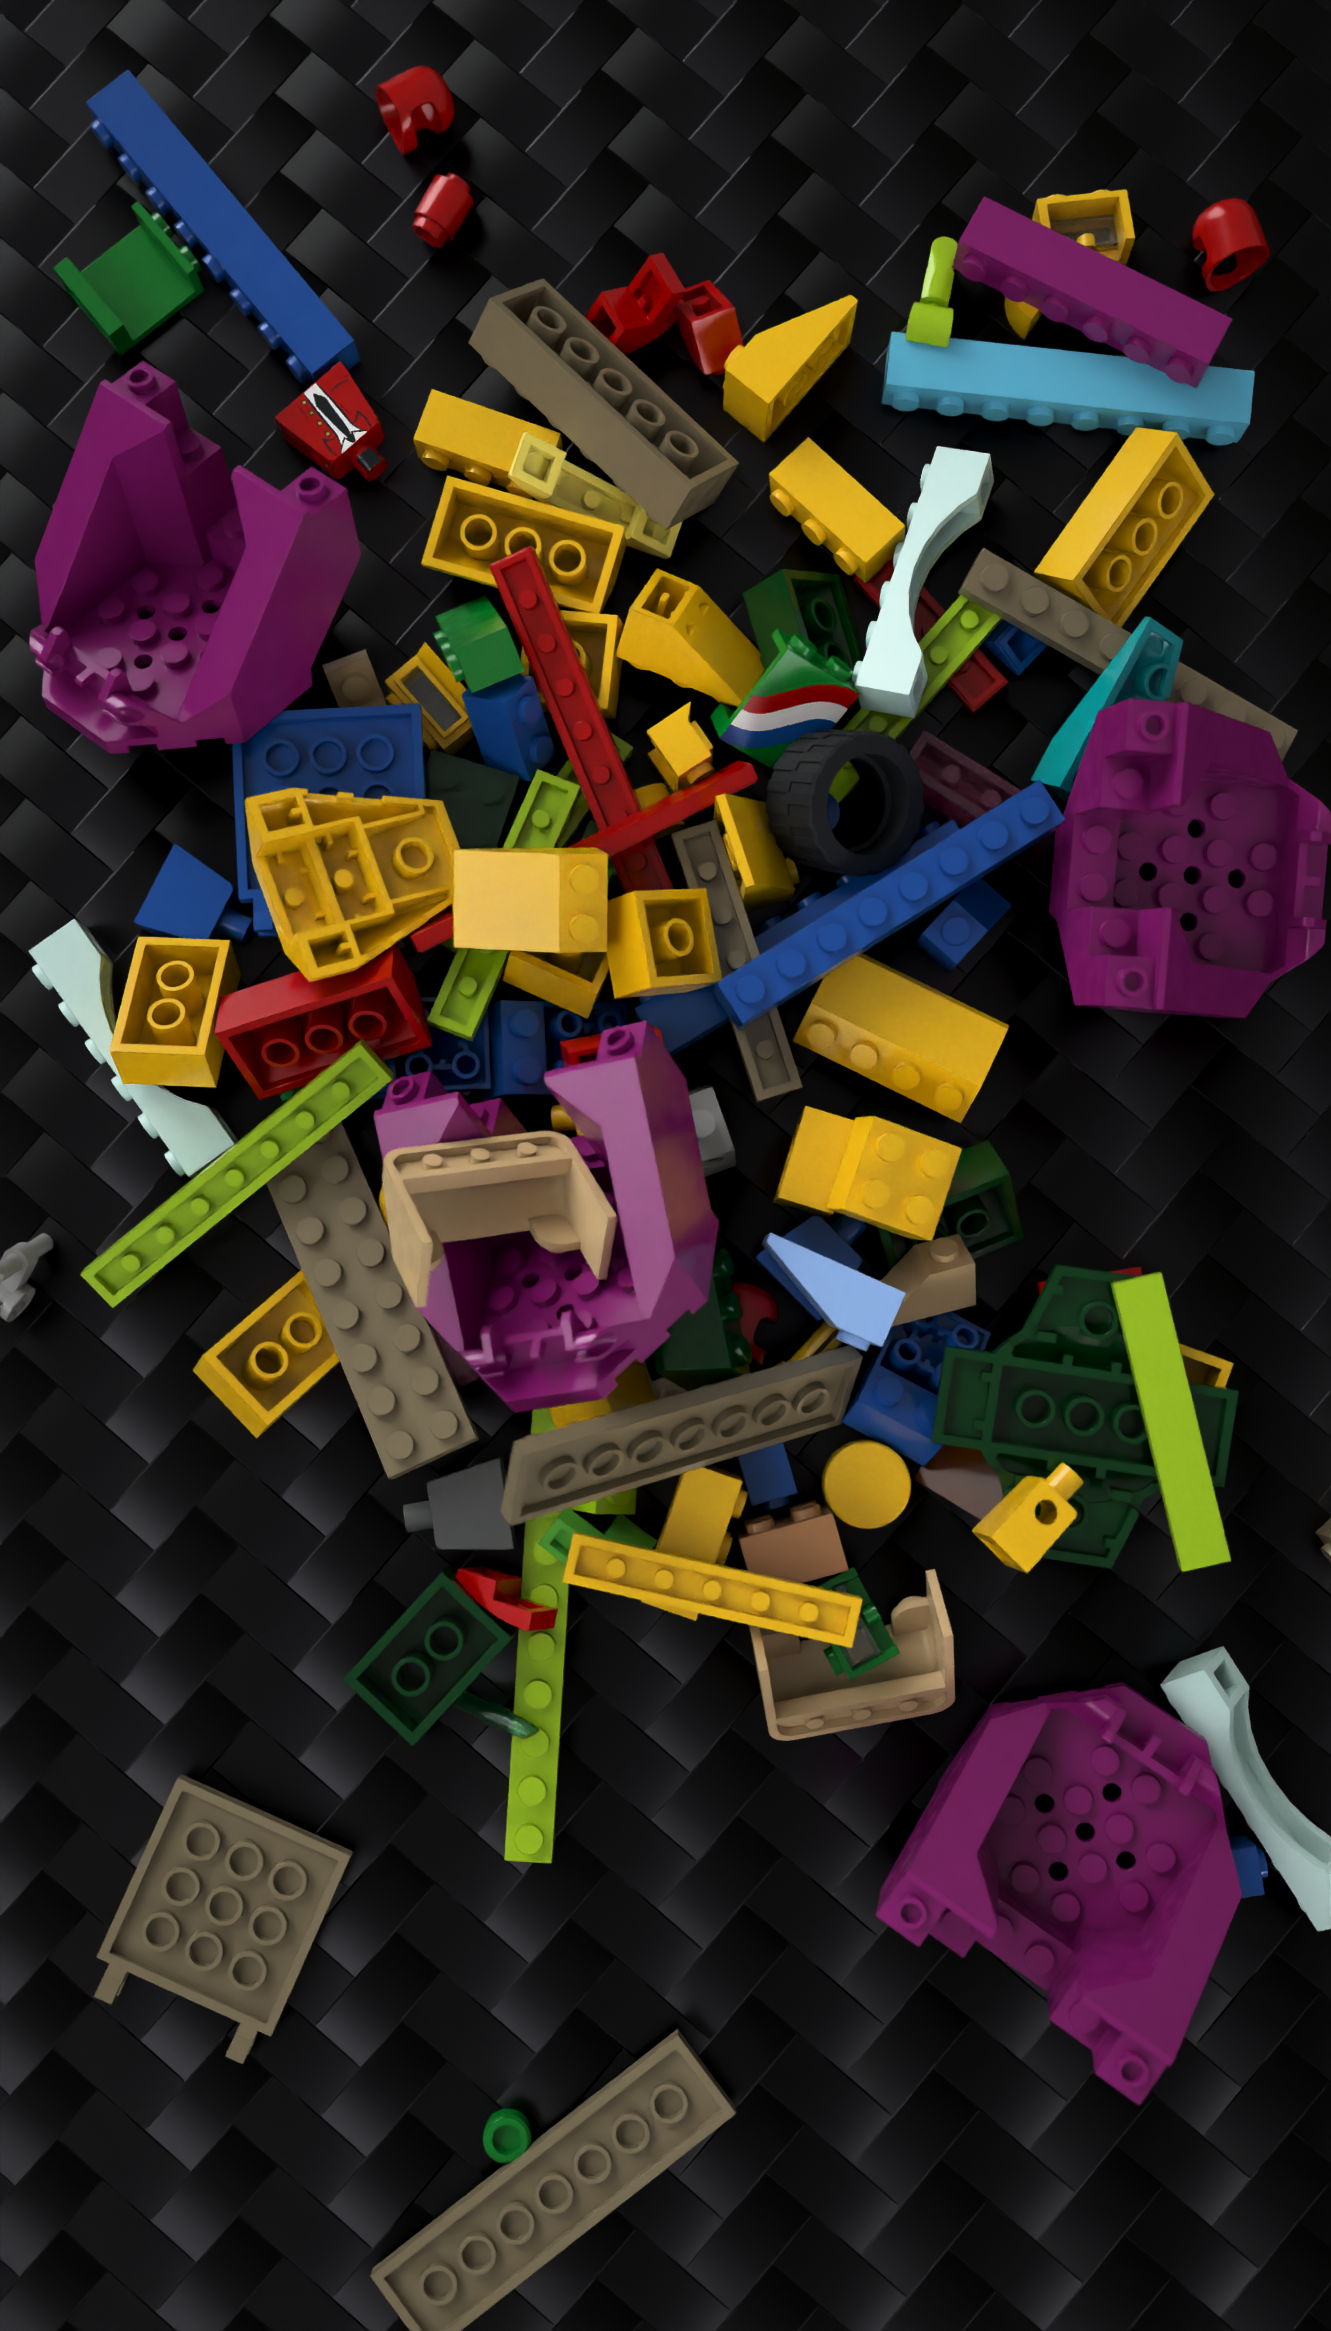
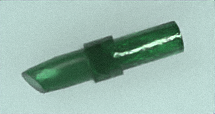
(495, 1715)

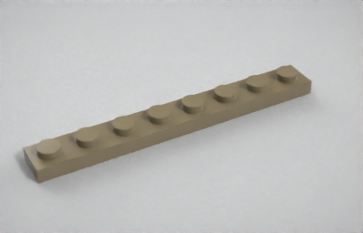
(1095, 640)

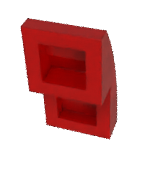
(500, 1595)

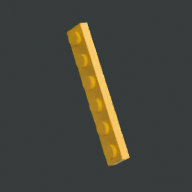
(712, 1589)

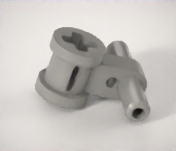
(15, 1271)

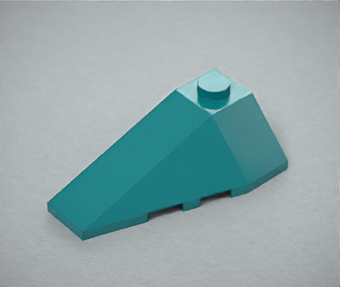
(1139, 671)

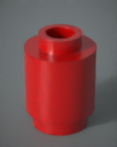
(442, 209)

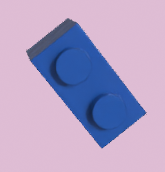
(510, 726)

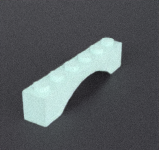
(949, 503)
(83, 978)
(1214, 1703)

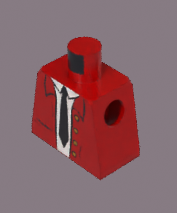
(335, 426)

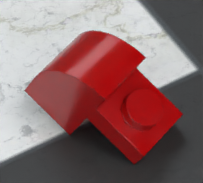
(639, 311)

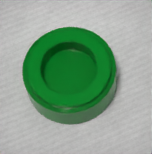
(507, 2135)

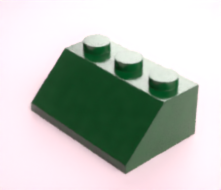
(806, 605)
(976, 1207)
(710, 1342)

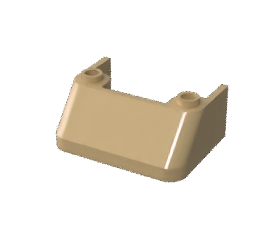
(493, 1190)
(809, 1700)

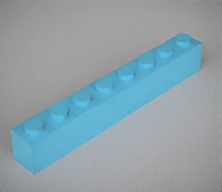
(1064, 389)

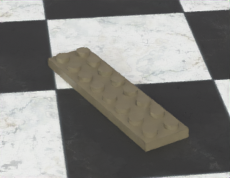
(366, 1307)
(677, 1434)
(554, 2190)

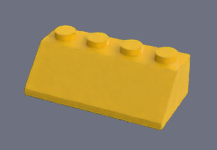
(486, 525)
(1128, 525)
(902, 1035)

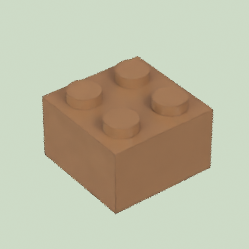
(793, 1546)

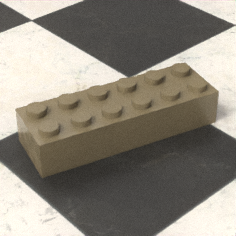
(602, 402)

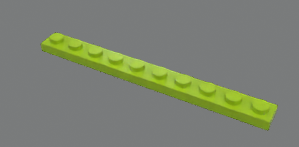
(538, 1696)

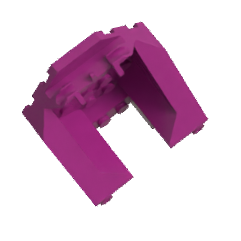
(159, 533)
(1131, 805)
(563, 1334)
(1105, 1941)

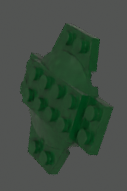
(1072, 1399)

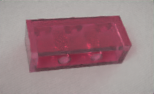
(956, 782)

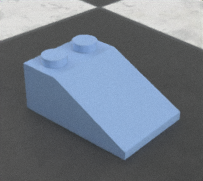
(842, 1296)

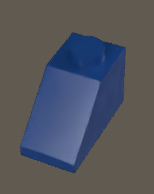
(962, 924)

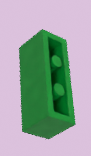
(477, 644)

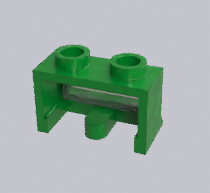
(871, 1640)

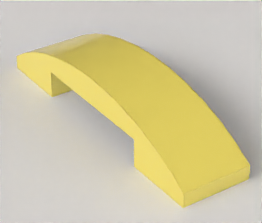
(552, 480)

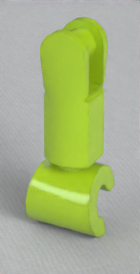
(931, 317)

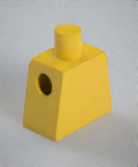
(1013, 1528)

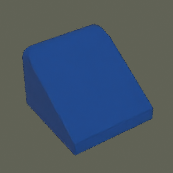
(1013, 647)

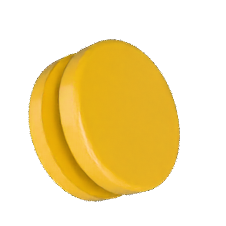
(866, 1484)

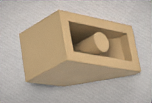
(935, 1278)

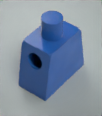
(193, 903)
(822, 1239)

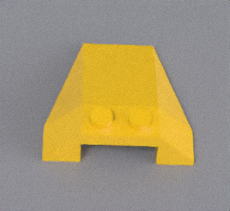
(348, 872)

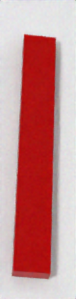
(576, 713)
(625, 832)

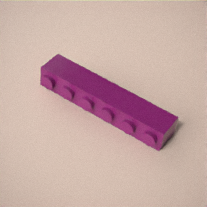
(1090, 292)

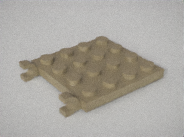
(223, 1909)

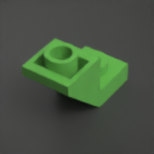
(560, 1534)

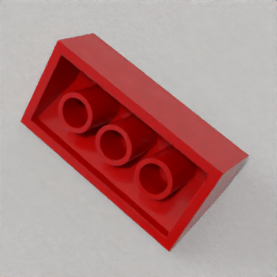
(297, 1028)

